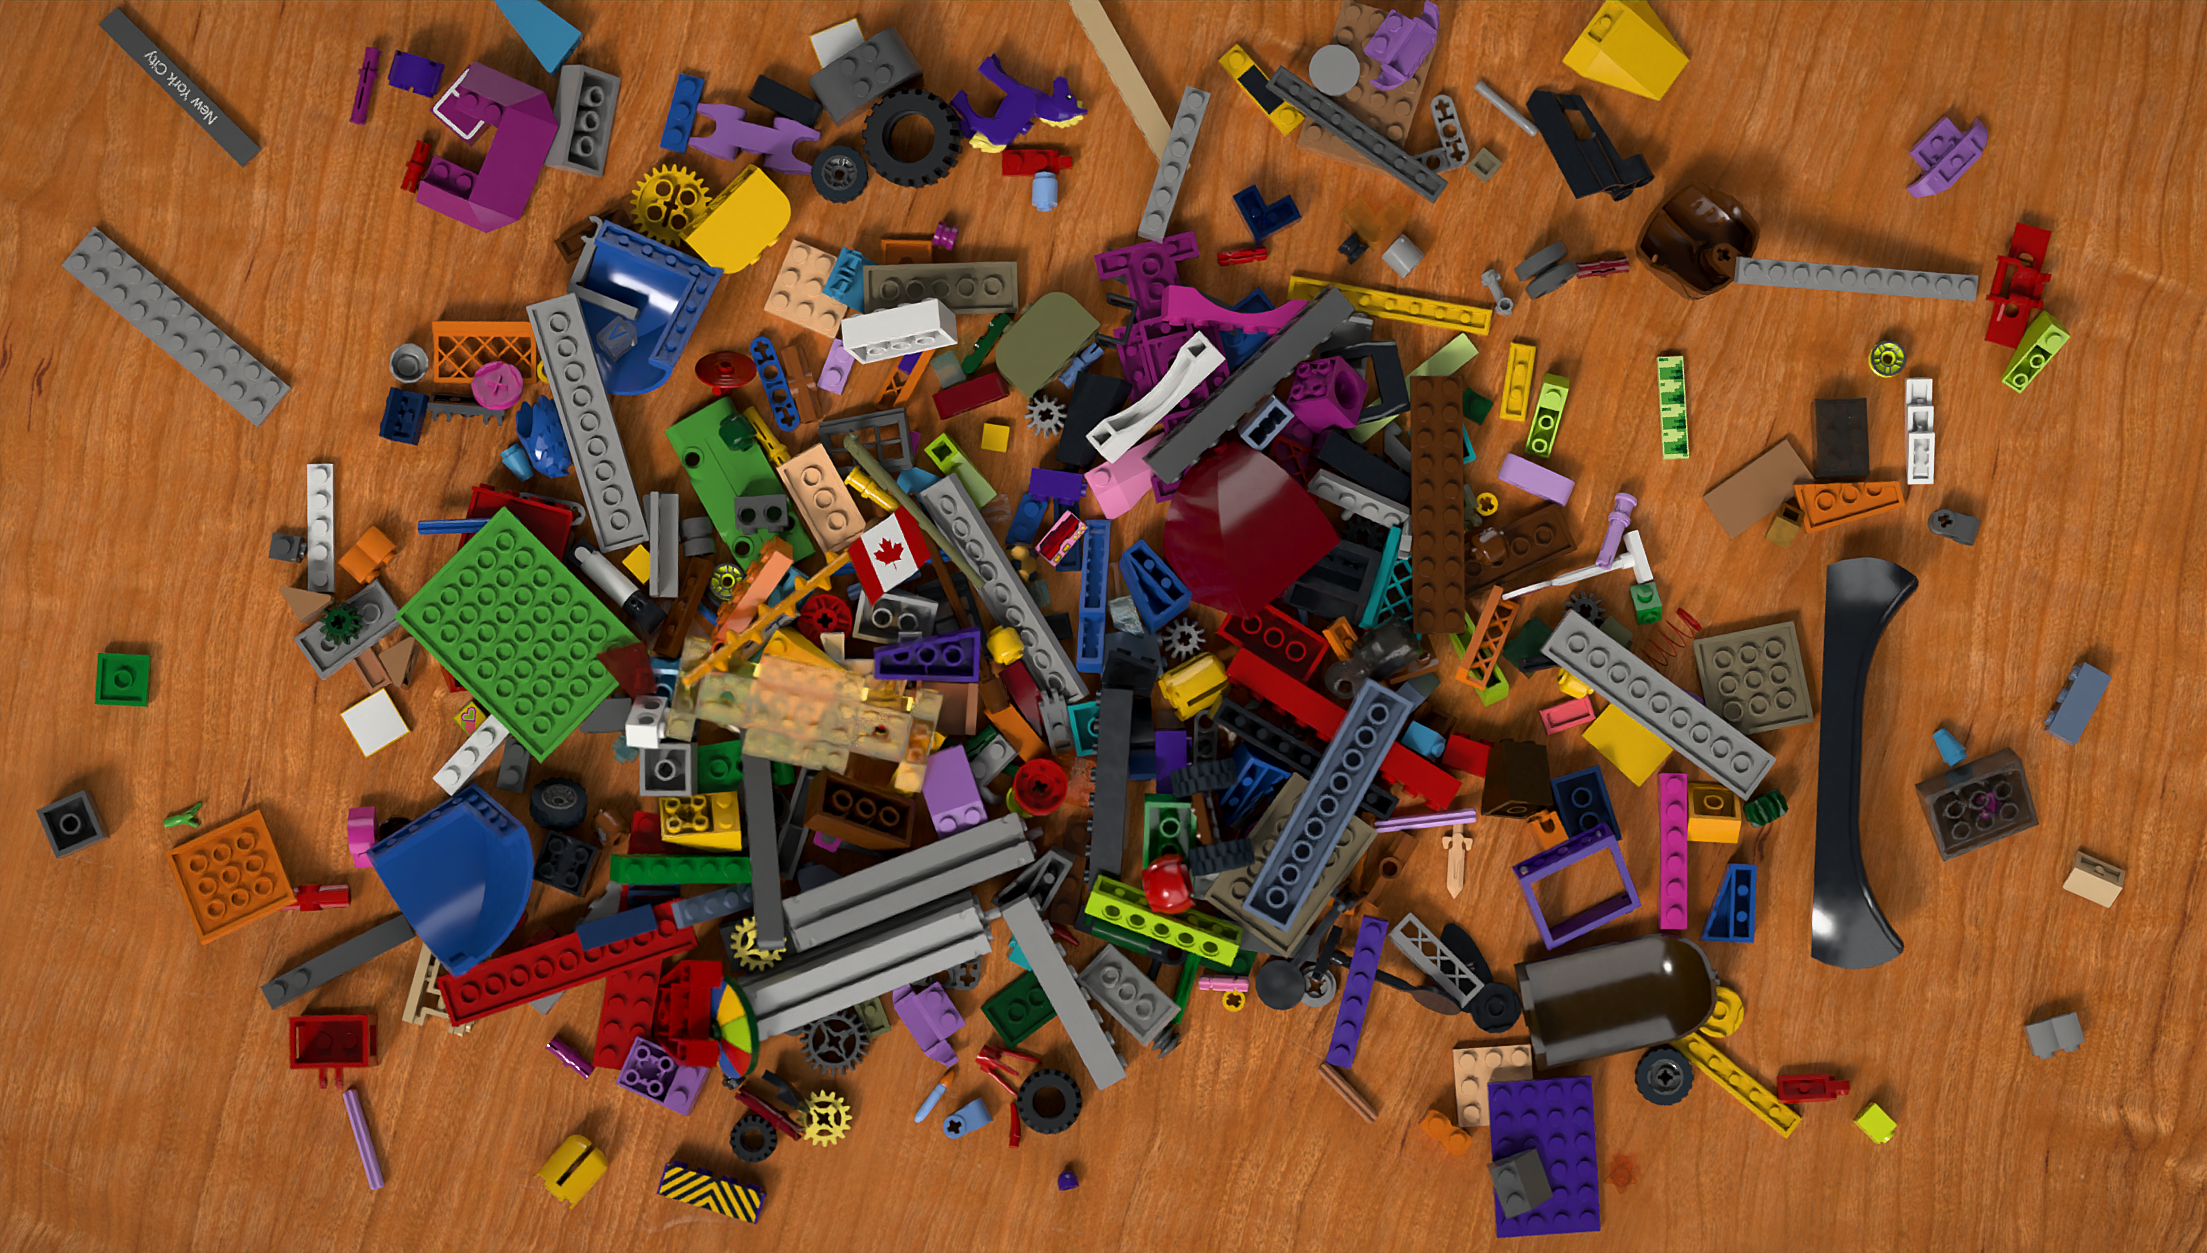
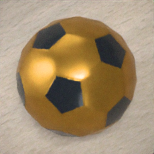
(1025, 561)

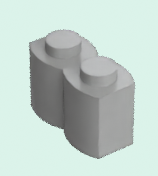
(2054, 1034)

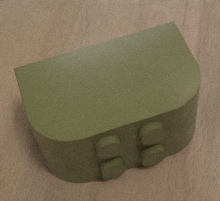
(1043, 342)

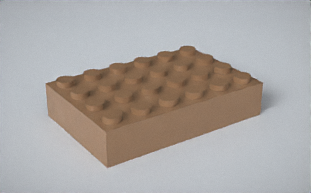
(1383, 111)

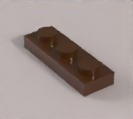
(572, 245)

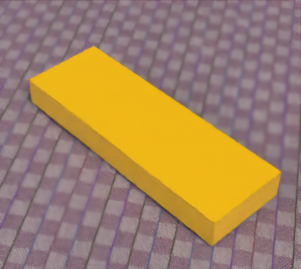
(1517, 382)

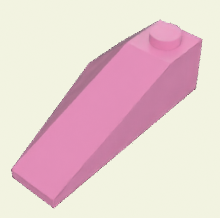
(1124, 482)

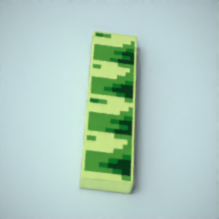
(1672, 407)

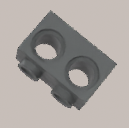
(761, 506)

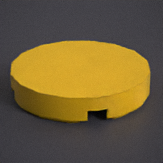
(1726, 1016)

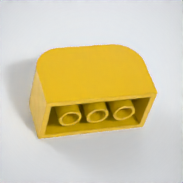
(739, 222)

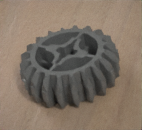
(847, 1060)

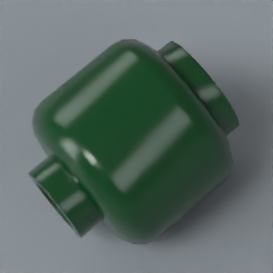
(737, 432)

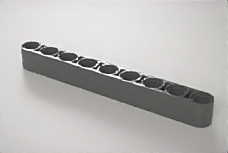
(762, 850)

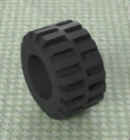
(1065, 1118)

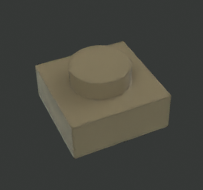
(1484, 165)

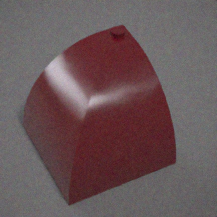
(1242, 530)

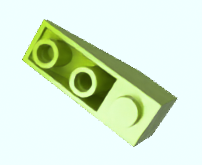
(2035, 350)
(1547, 415)
(952, 459)

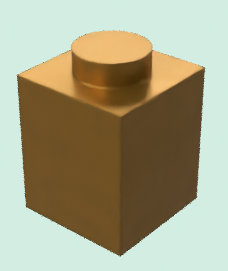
(1784, 525)

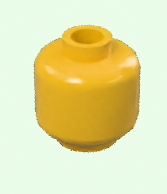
(1005, 645)
(1571, 685)

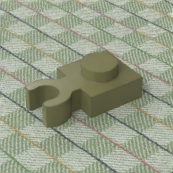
(1469, 505)

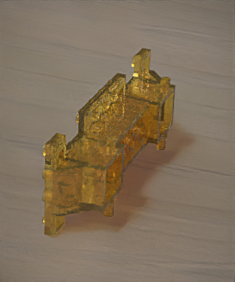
(806, 712)

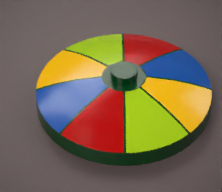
(734, 1028)

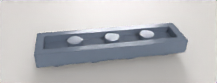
(713, 905)

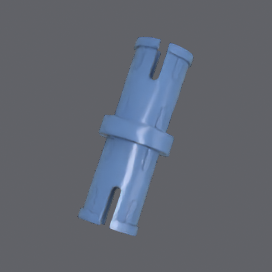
(1081, 364)

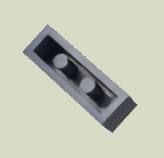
(2076, 703)

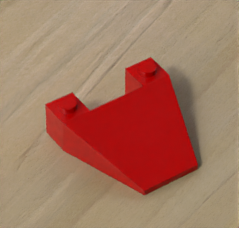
(683, 1013)

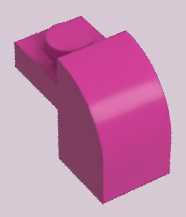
(362, 833)

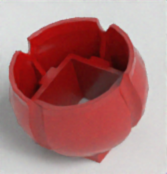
(1168, 885)

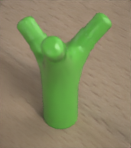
(184, 818)

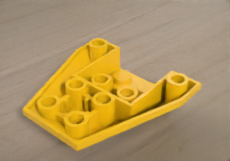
(1628, 50)

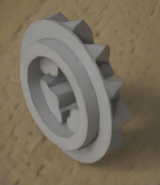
(1327, 989)

